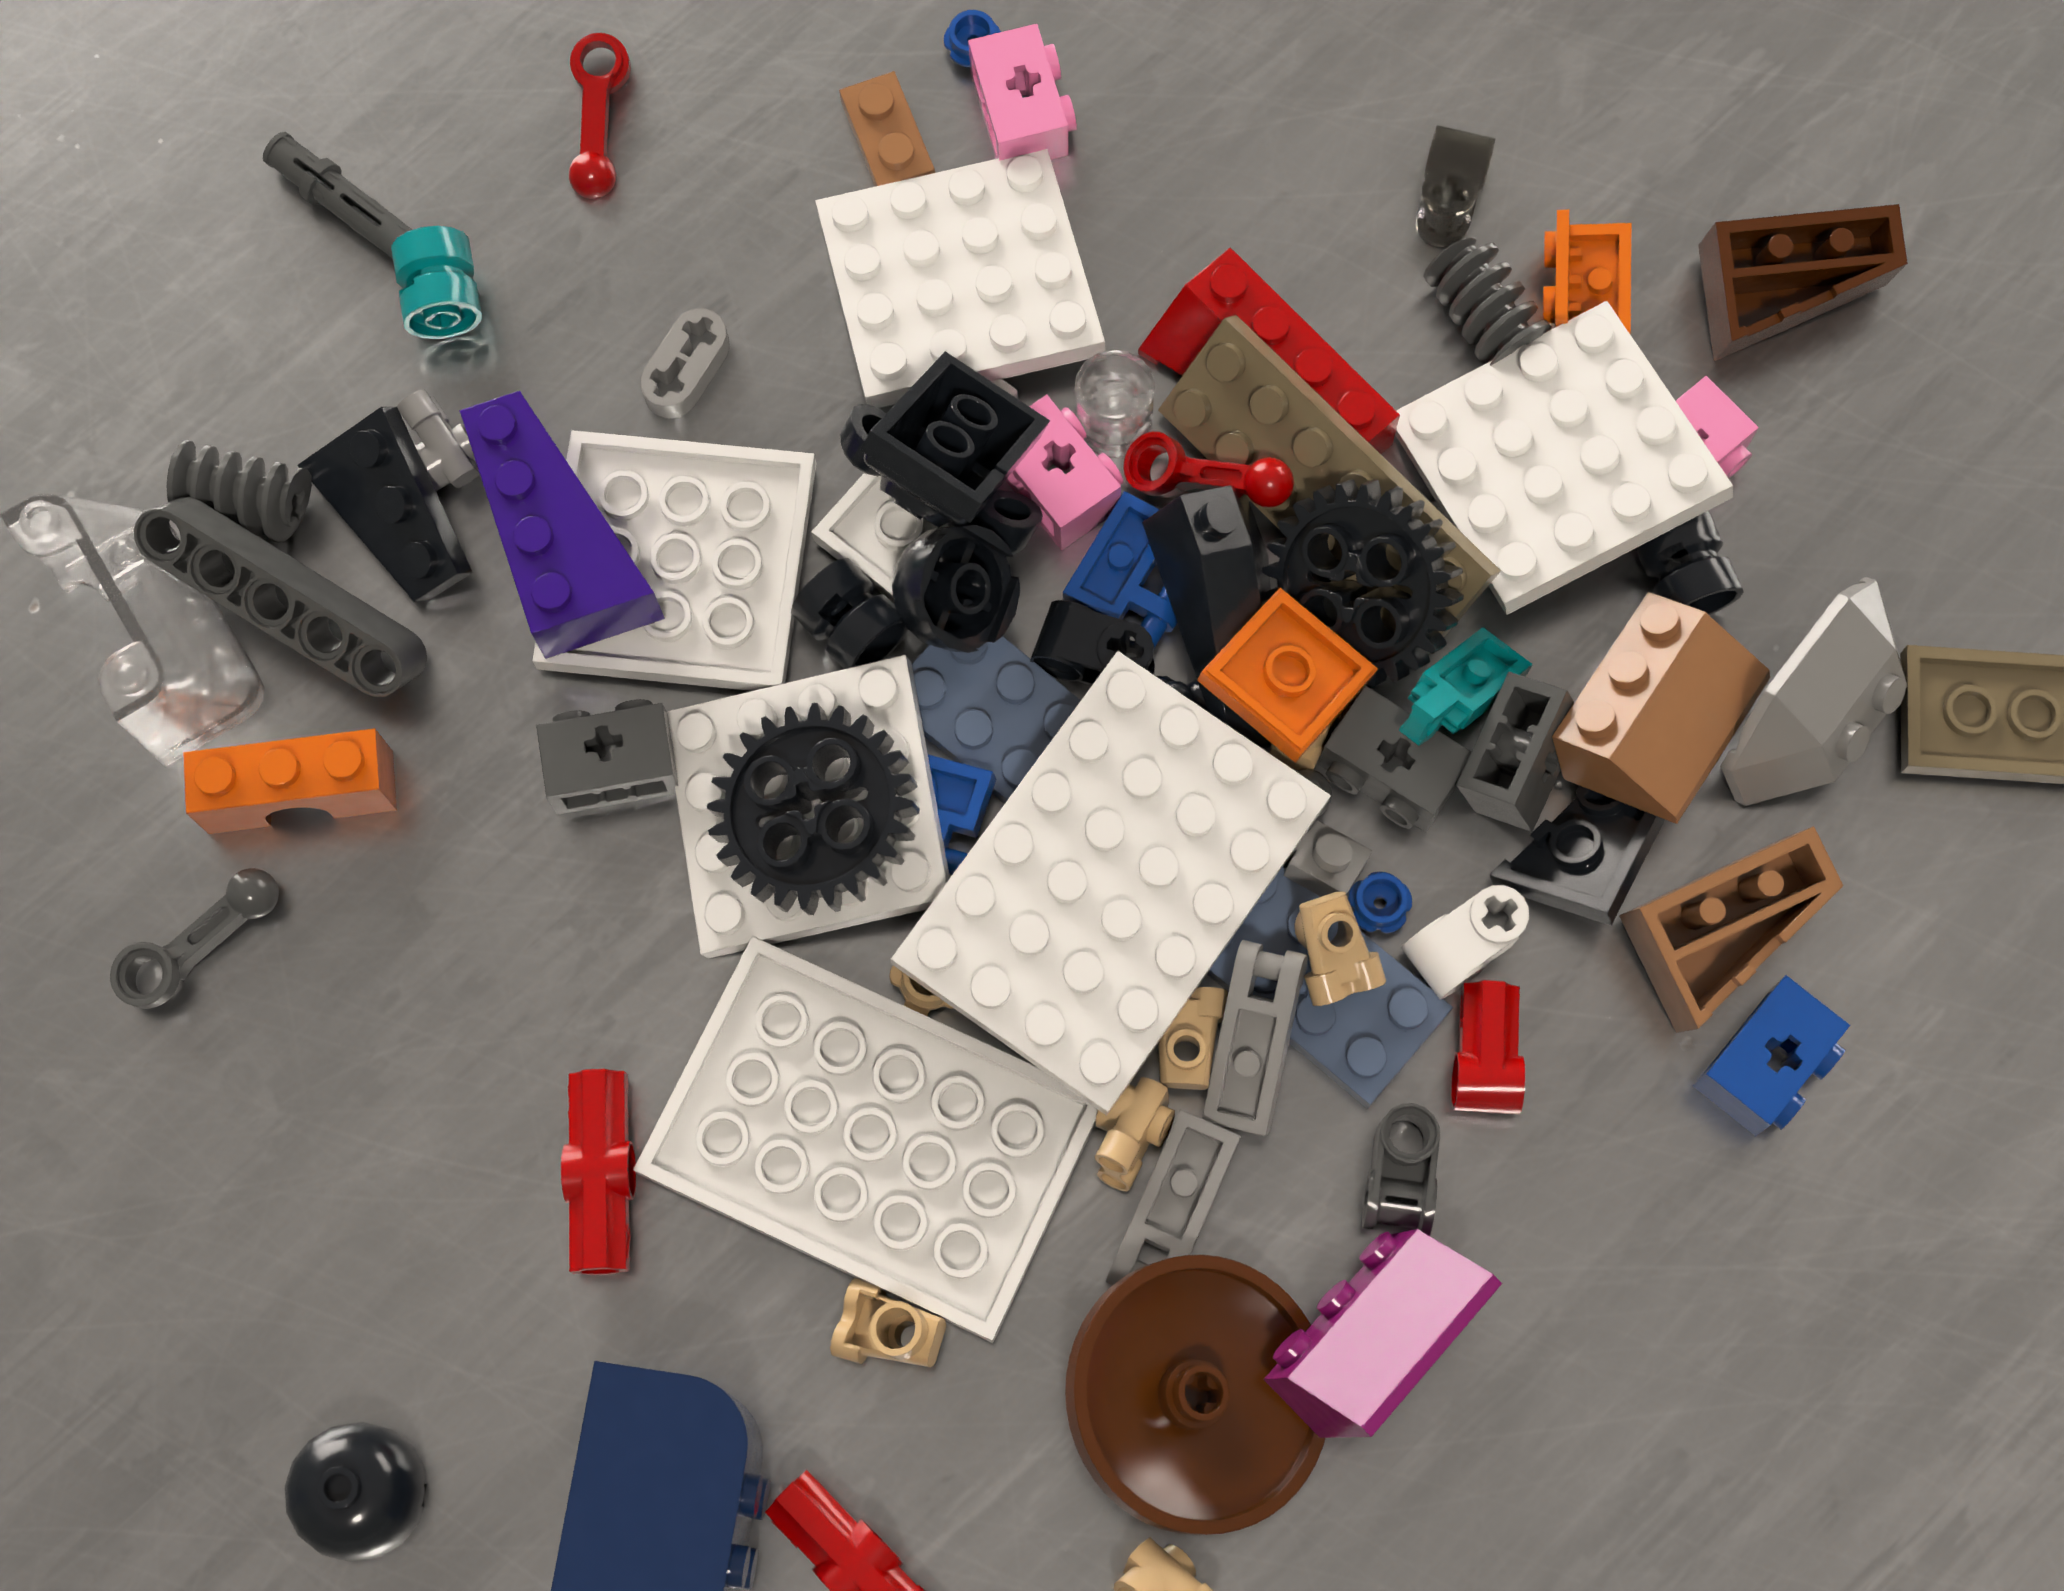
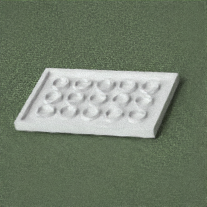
(1110, 882)
(870, 1138)

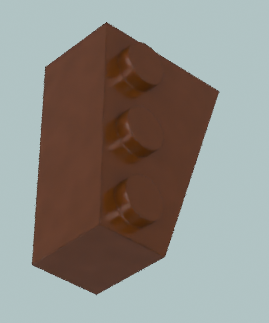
(1793, 268)

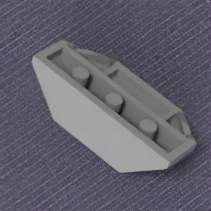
(1821, 702)

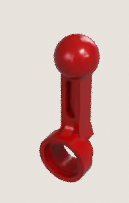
(592, 172)
(1265, 482)

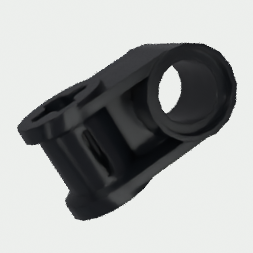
(1081, 642)

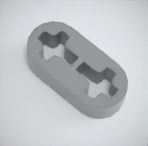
(674, 356)

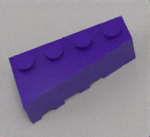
(559, 547)

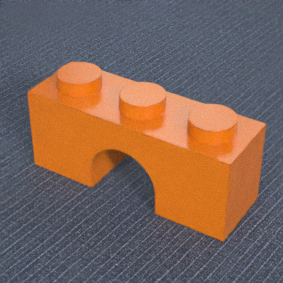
(329, 772)

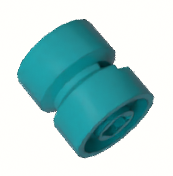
(437, 282)

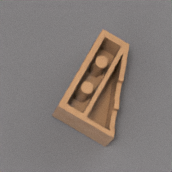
(1725, 924)

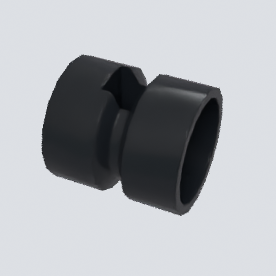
(1690, 567)
(841, 608)

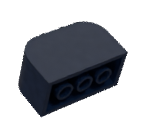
(662, 1487)

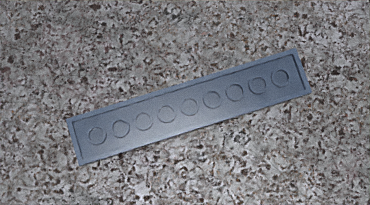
(1001, 716)

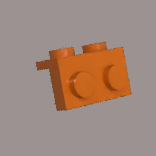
(1590, 269)

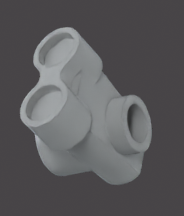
(443, 449)

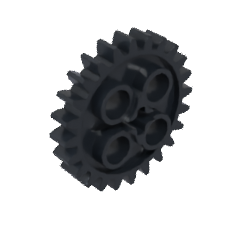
(1364, 527)
(821, 864)

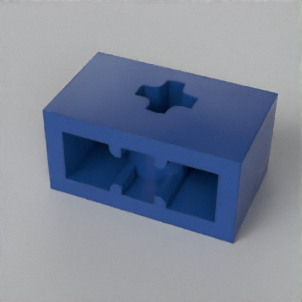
(1783, 1021)

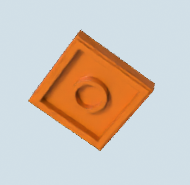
(1287, 674)

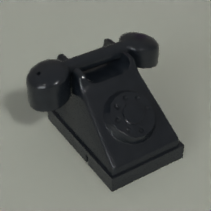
(951, 451)

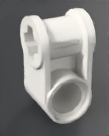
(1460, 945)

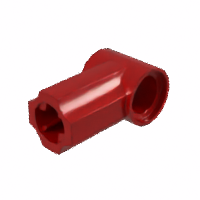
(1487, 1067)

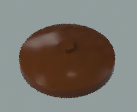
(1176, 1398)

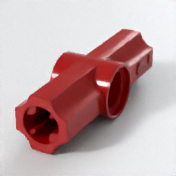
(598, 1172)
(843, 1550)

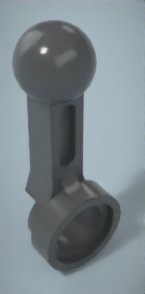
(248, 895)

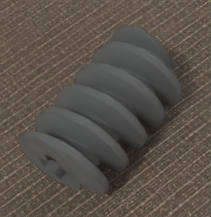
(1481, 301)
(244, 496)

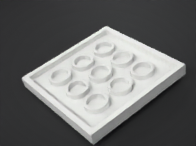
(961, 267)
(1561, 456)
(716, 543)
(706, 731)

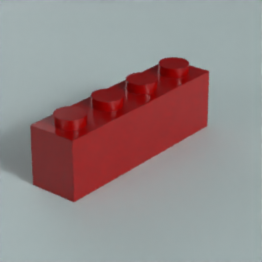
(1234, 288)

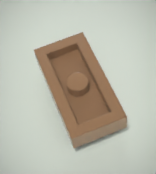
(885, 130)

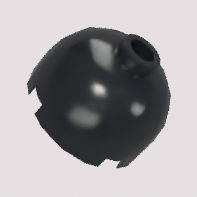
(956, 587)
(355, 1491)

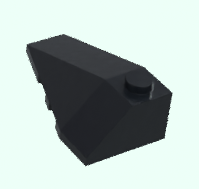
(1213, 577)

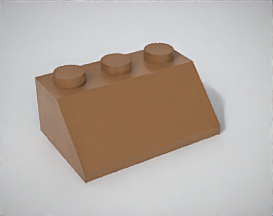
(1659, 709)

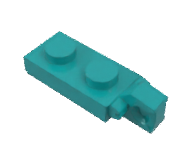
(1461, 686)

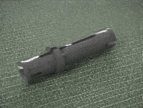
(293, 162)

